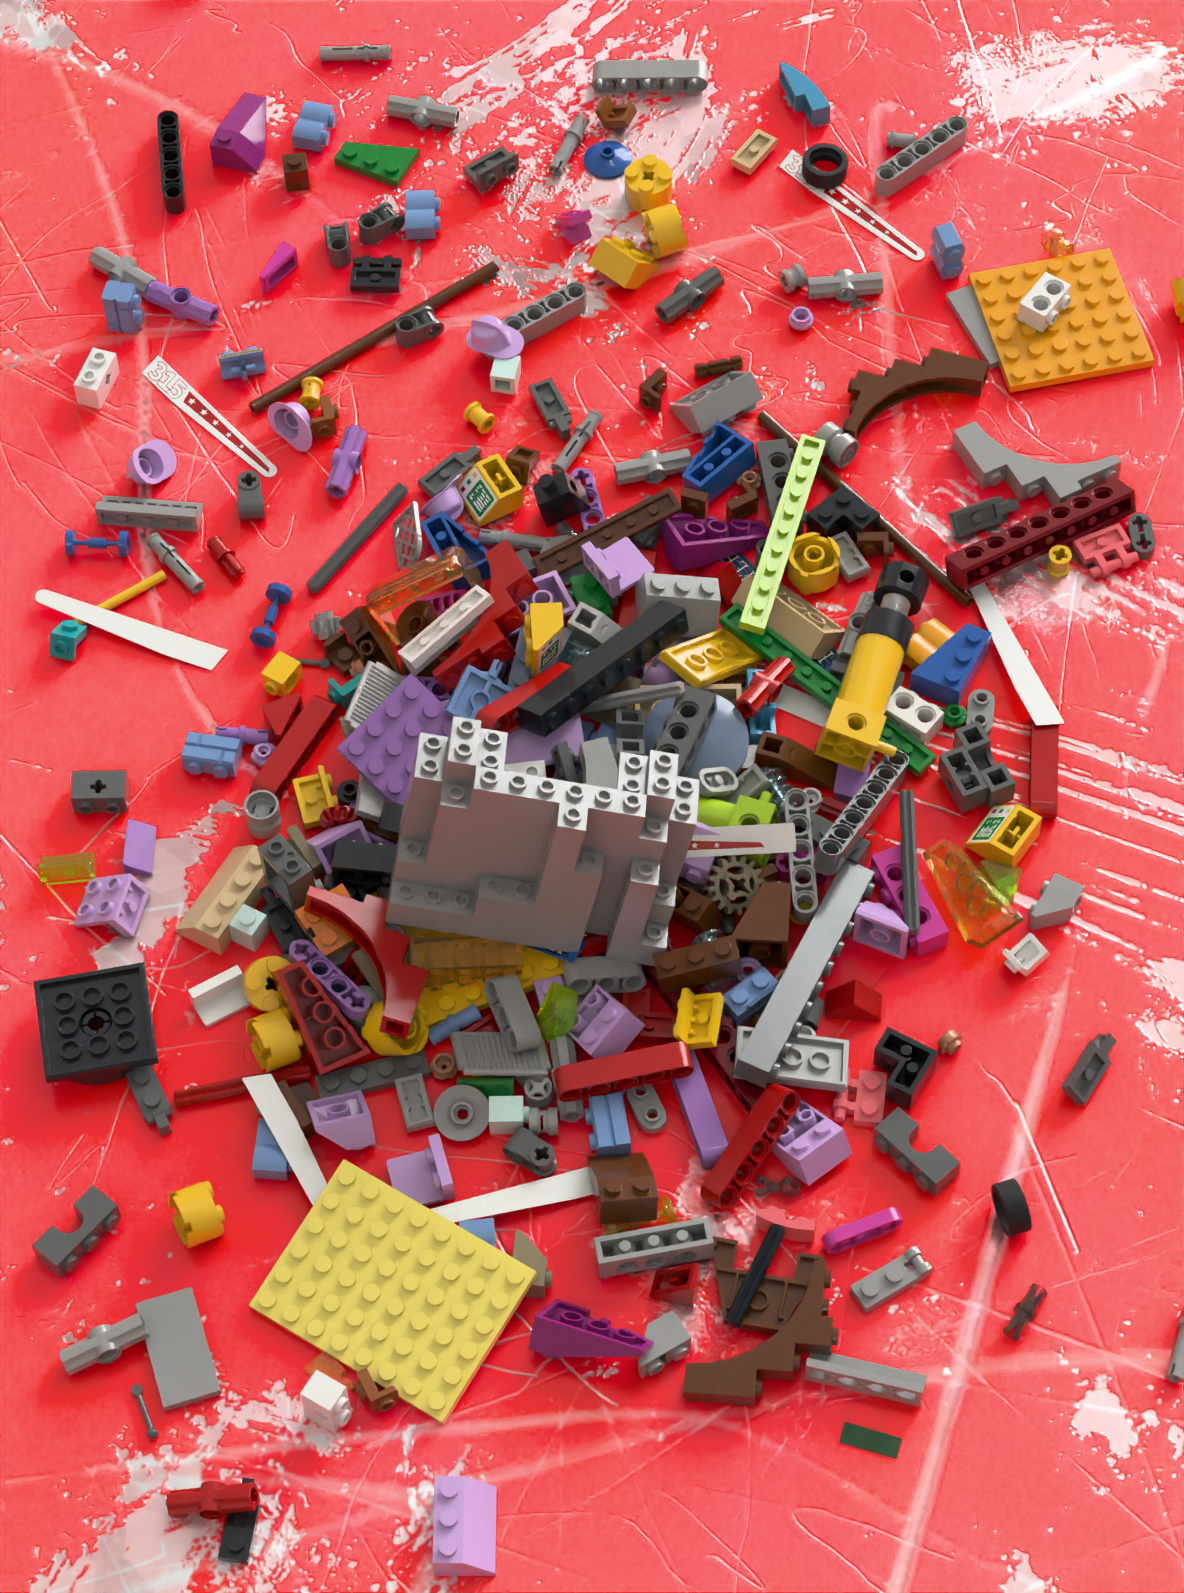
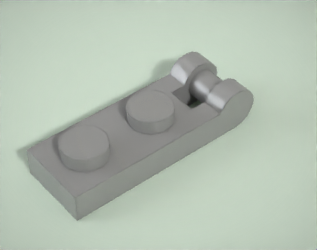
(890, 1280)

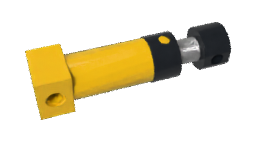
(879, 649)

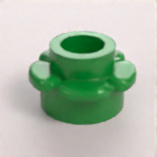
(954, 721)

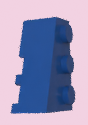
(719, 462)
(444, 533)
(952, 667)

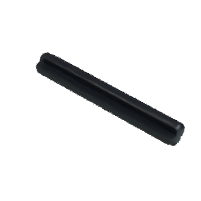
(754, 1276)

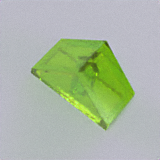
(1004, 877)
(557, 1012)

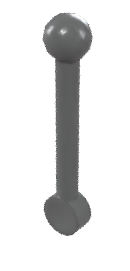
(324, 663)
(137, 1392)

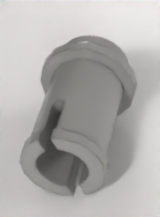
(899, 139)

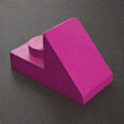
(575, 225)

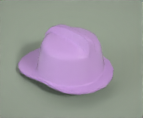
(494, 338)
(291, 423)
(151, 462)
(446, 501)

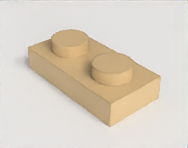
(753, 151)

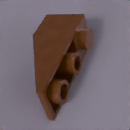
(369, 638)
(795, 760)
(695, 910)

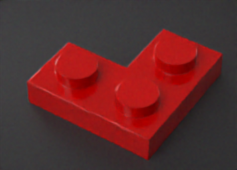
(657, 1024)

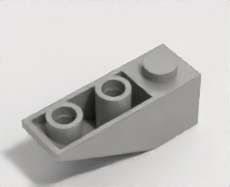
(592, 625)

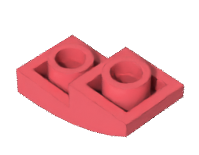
(795, 1229)

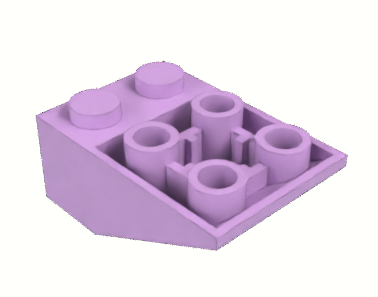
(811, 1144)

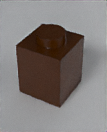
(295, 172)

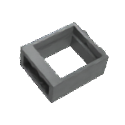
(286, 876)

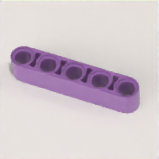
(700, 1115)

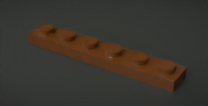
(604, 534)

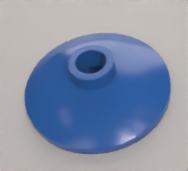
(607, 159)

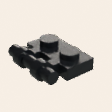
(376, 274)

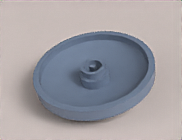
(723, 744)

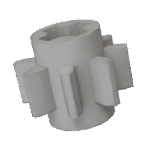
(325, 624)

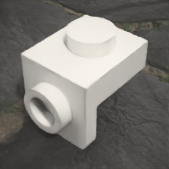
(1025, 955)

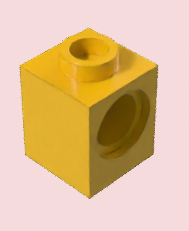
(281, 675)

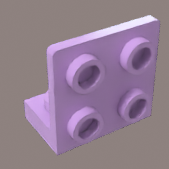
(616, 566)
(113, 901)
(423, 1174)

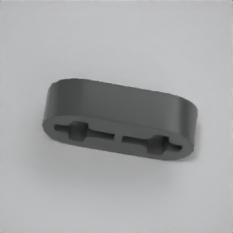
(1146, 535)

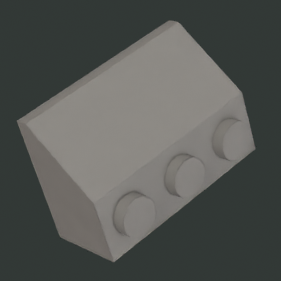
(717, 401)
(696, 594)

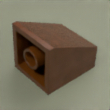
(765, 926)

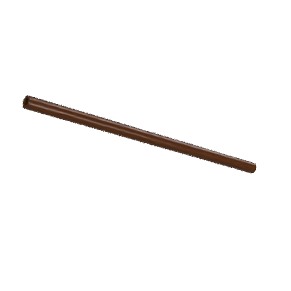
(370, 338)
(894, 534)

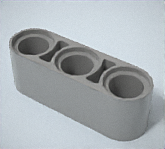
(610, 974)
(512, 1013)

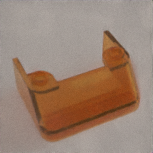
(417, 581)

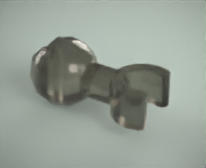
(786, 1187)

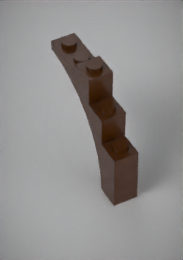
(906, 380)
(736, 1379)

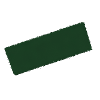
(870, 1440)

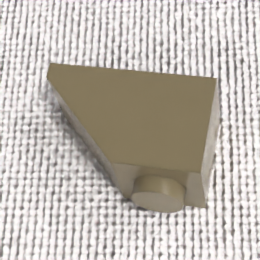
(529, 1255)

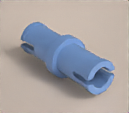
(454, 1023)

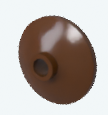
(414, 620)

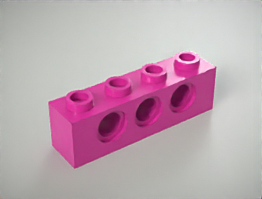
(934, 931)

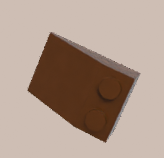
(623, 1188)

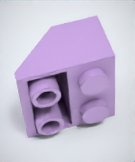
(604, 1024)

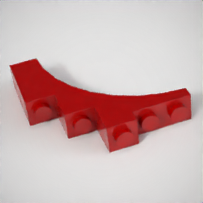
(488, 640)
(386, 949)

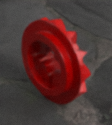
(338, 816)

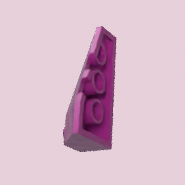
(242, 135)
(699, 542)
(570, 1332)

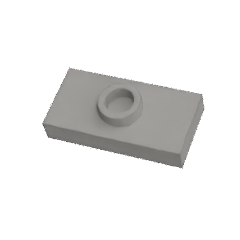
(851, 560)
(750, 784)
(414, 1102)

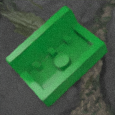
(589, 591)

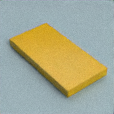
(710, 658)

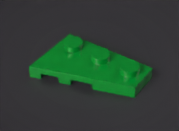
(378, 162)

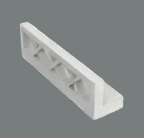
(445, 630)

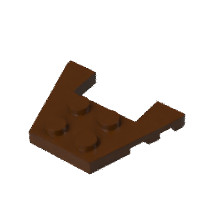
(776, 1296)

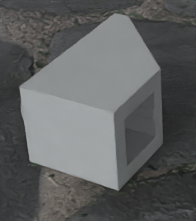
(1057, 902)
(669, 1344)

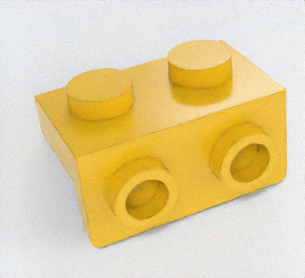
(314, 796)
(698, 1019)

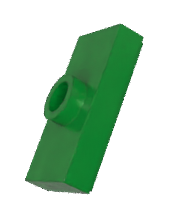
(490, 1085)

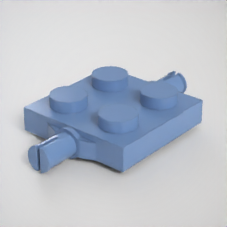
(476, 691)

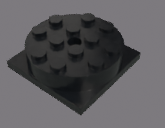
(80, 1003)

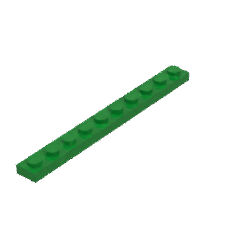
(821, 684)

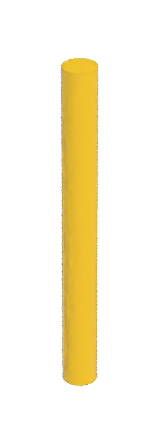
(130, 592)

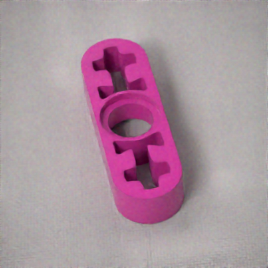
(862, 1230)

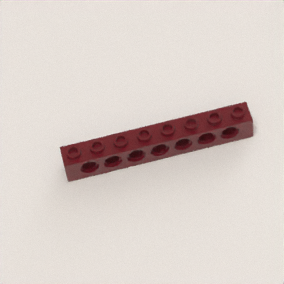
(1039, 534)
(721, 1055)

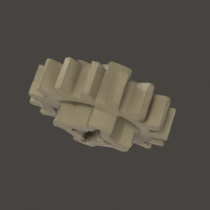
(742, 875)

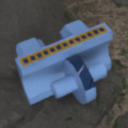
(242, 363)

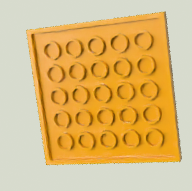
(1089, 338)

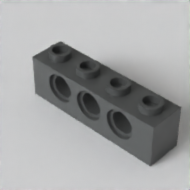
(774, 464)
(701, 707)

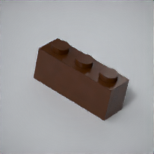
(698, 964)

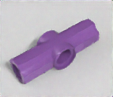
(182, 303)
(346, 461)

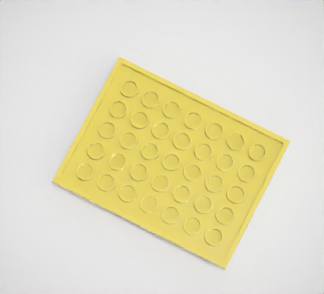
(394, 1290)

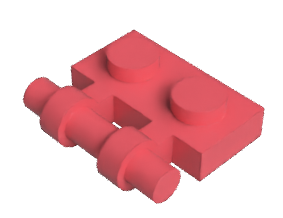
(1102, 544)
(869, 1099)

